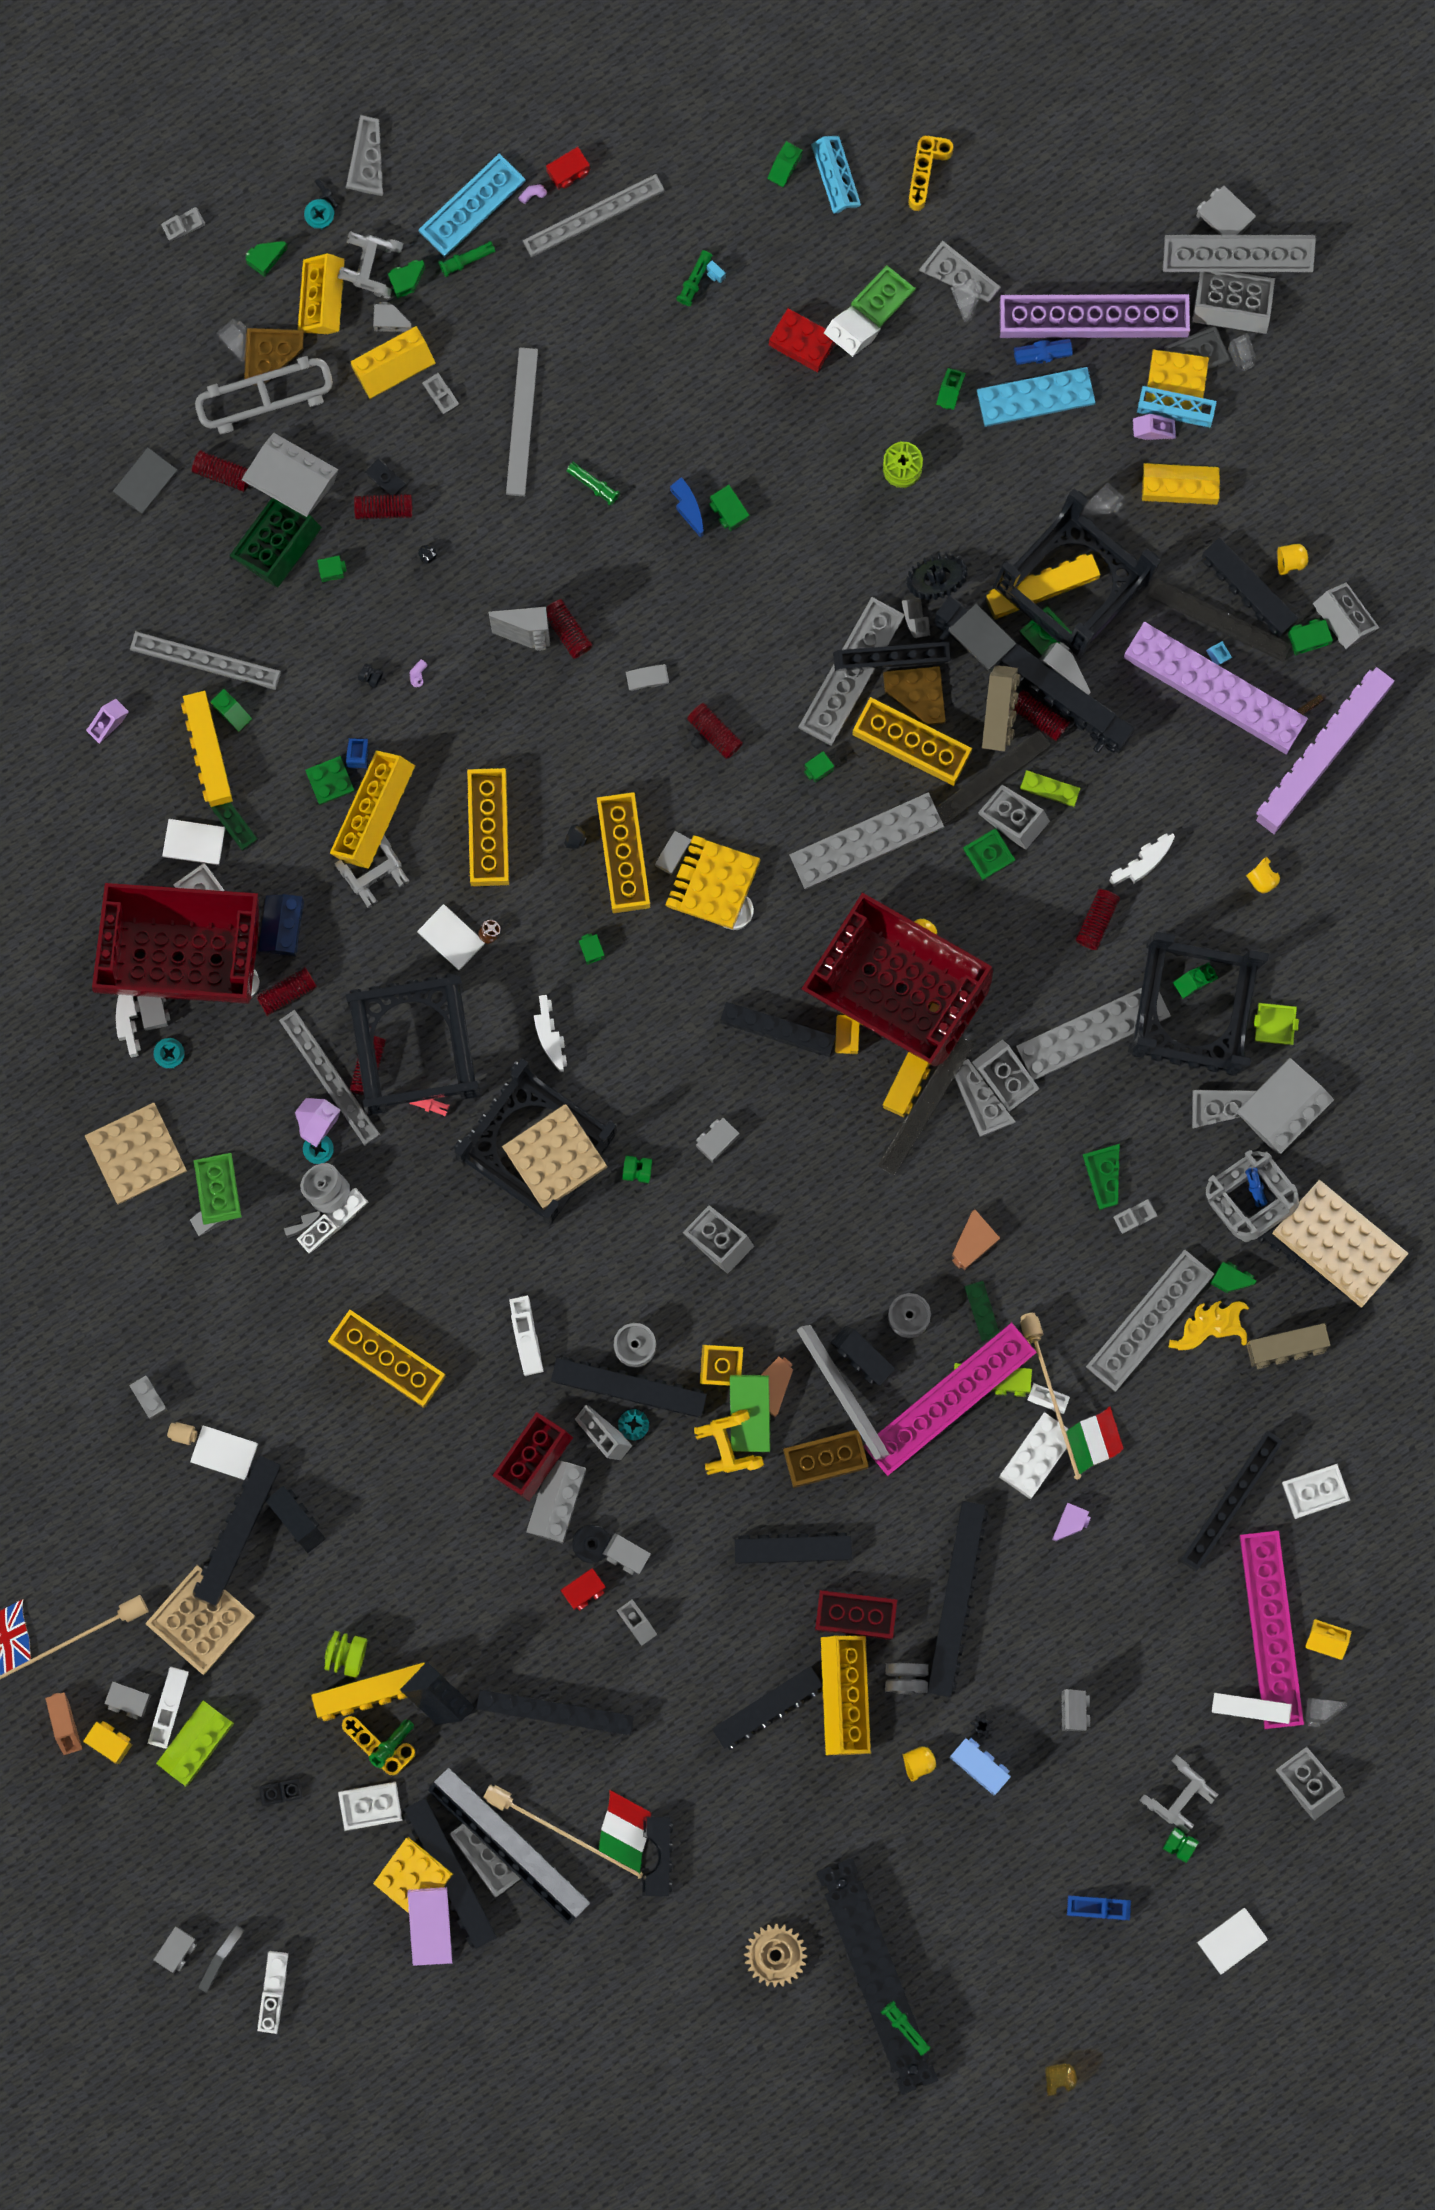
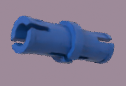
(1256, 1187)

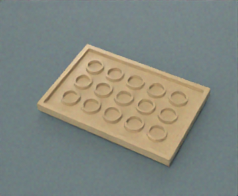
(1340, 1243)

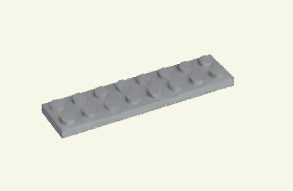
(1239, 253)
(843, 688)
(866, 841)
(1084, 1035)
(1149, 1320)

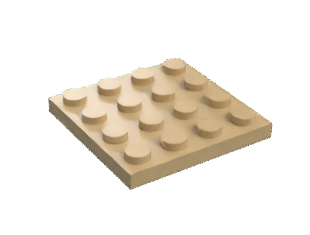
(135, 1153)
(554, 1156)
(196, 1628)

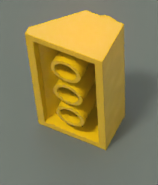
(320, 294)
(392, 362)
(1180, 484)

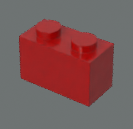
(568, 168)
(583, 1590)

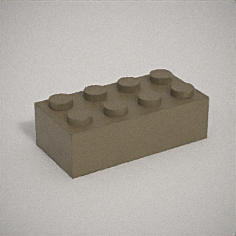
(1000, 707)
(1287, 1345)

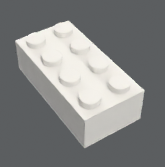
(1035, 1456)

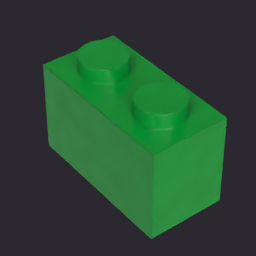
(729, 508)
(1310, 636)

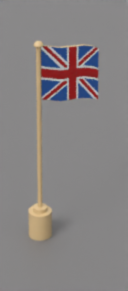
(15, 1639)

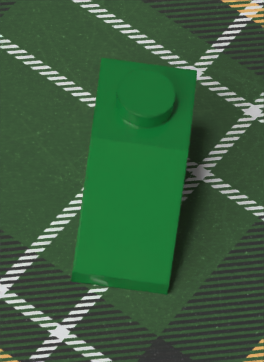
(785, 164)
(265, 256)
(950, 389)
(231, 710)

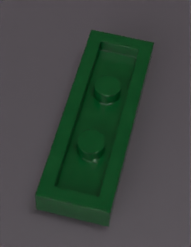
(235, 825)
(982, 1310)

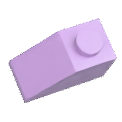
(1153, 427)
(107, 720)
(1071, 1522)

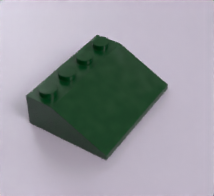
(275, 542)

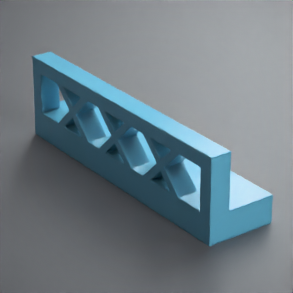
(832, 173)
(1174, 413)

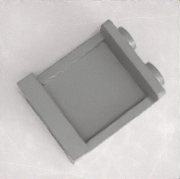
(1225, 213)

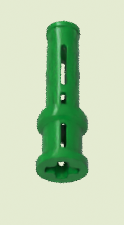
(458, 262)
(689, 285)
(599, 488)
(387, 1748)
(899, 2020)

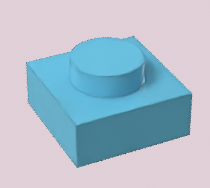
(715, 272)
(1218, 653)

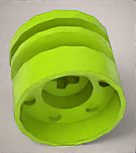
(898, 474)
(345, 1654)

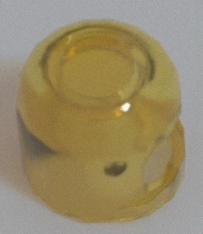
(1059, 2076)

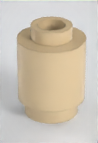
(182, 1433)

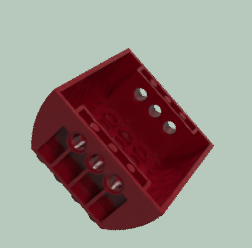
(171, 923)
(901, 955)

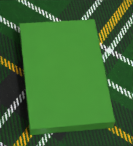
(883, 296)

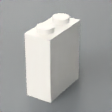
(852, 331)

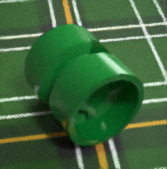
(630, 1169)
(1180, 1845)

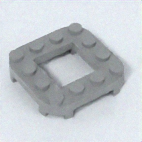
(1267, 1218)

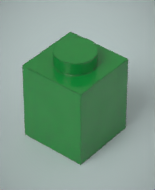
(331, 568)
(818, 767)
(591, 948)

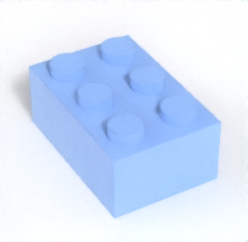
(980, 1766)

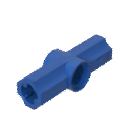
(1043, 351)

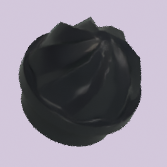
(427, 553)

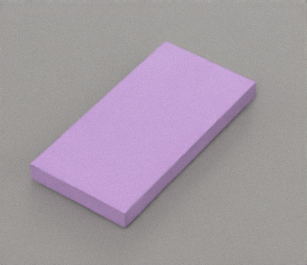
(429, 1926)

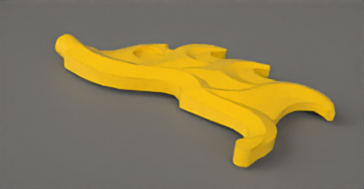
(1211, 1322)

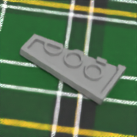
(365, 165)
(954, 269)
(981, 1102)
(1216, 1105)
(488, 1866)

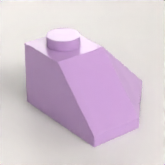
(316, 1119)

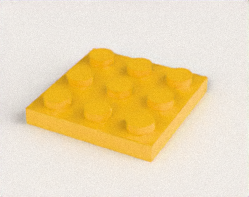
(1177, 374)
(408, 1870)

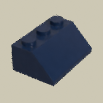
(281, 924)

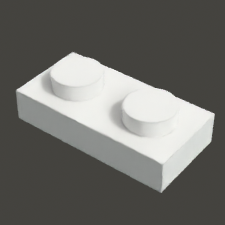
(1041, 1396)

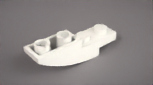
(1150, 857)
(125, 1011)
(550, 1040)
(331, 1222)
(525, 1335)
(168, 1707)
(273, 1992)

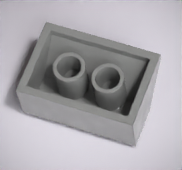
(1345, 615)

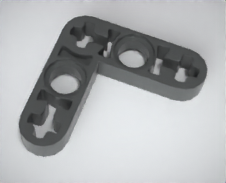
(219, 1959)

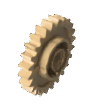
(775, 1970)

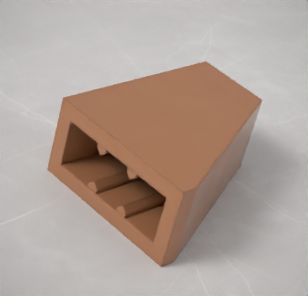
(974, 1241)
(779, 1377)
(63, 1723)

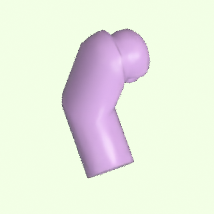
(532, 190)
(416, 674)

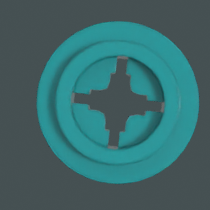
(319, 205)
(159, 1053)
(321, 1157)
(625, 1429)

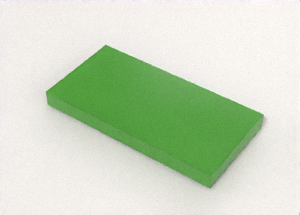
(217, 1188)
(752, 1394)

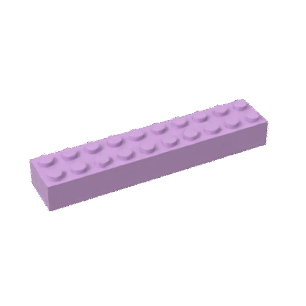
(1094, 316)
(1215, 688)
(1325, 750)

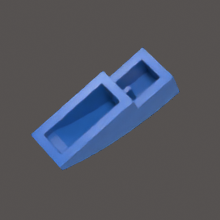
(688, 506)
(1099, 1908)

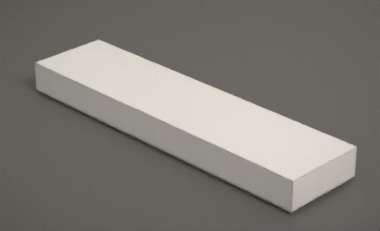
(1251, 1708)

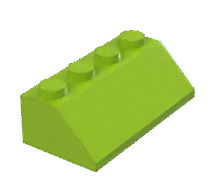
(195, 1743)

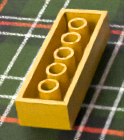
(912, 741)
(372, 809)
(488, 827)
(623, 852)
(387, 1358)
(362, 1693)
(845, 1695)

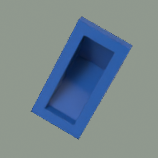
(357, 753)

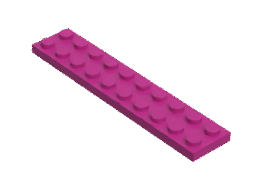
(953, 1396)
(1271, 1623)

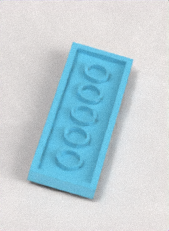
(472, 205)
(1036, 396)

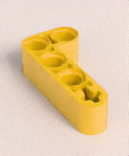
(924, 173)
(374, 1743)

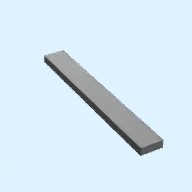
(593, 215)
(522, 422)
(205, 660)
(329, 1077)
(843, 1392)

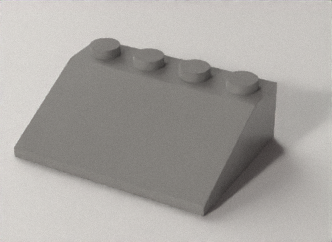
(1234, 301)
(290, 475)
(522, 626)
(1285, 1106)

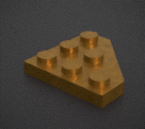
(271, 349)
(918, 692)

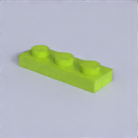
(1050, 788)

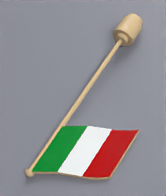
(1090, 1439)
(620, 1834)

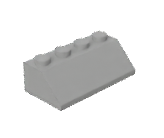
(556, 1501)

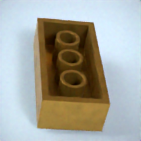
(825, 1458)

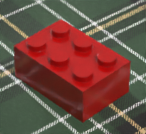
(801, 340)

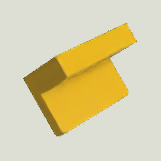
(846, 1035)
(1328, 1639)

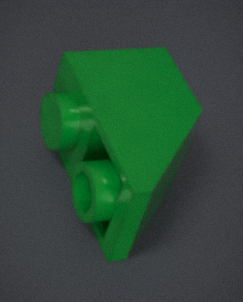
(406, 279)
(1195, 980)
(1230, 1279)

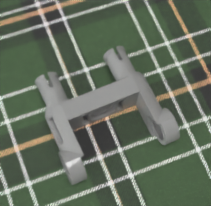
(361, 277)
(361, 885)
(1173, 1814)

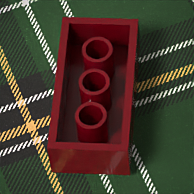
(532, 1456)
(856, 1615)

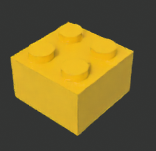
(720, 1363)
(108, 1742)

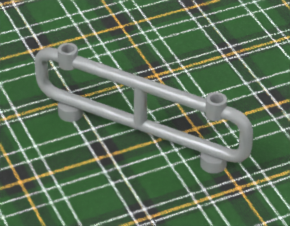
(225, 424)

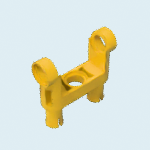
(718, 1430)

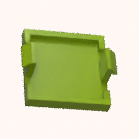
(1275, 1024)

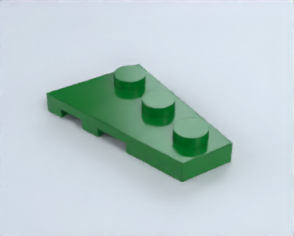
(1103, 1174)

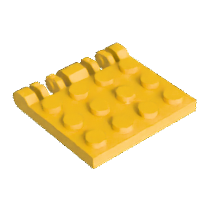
(716, 884)

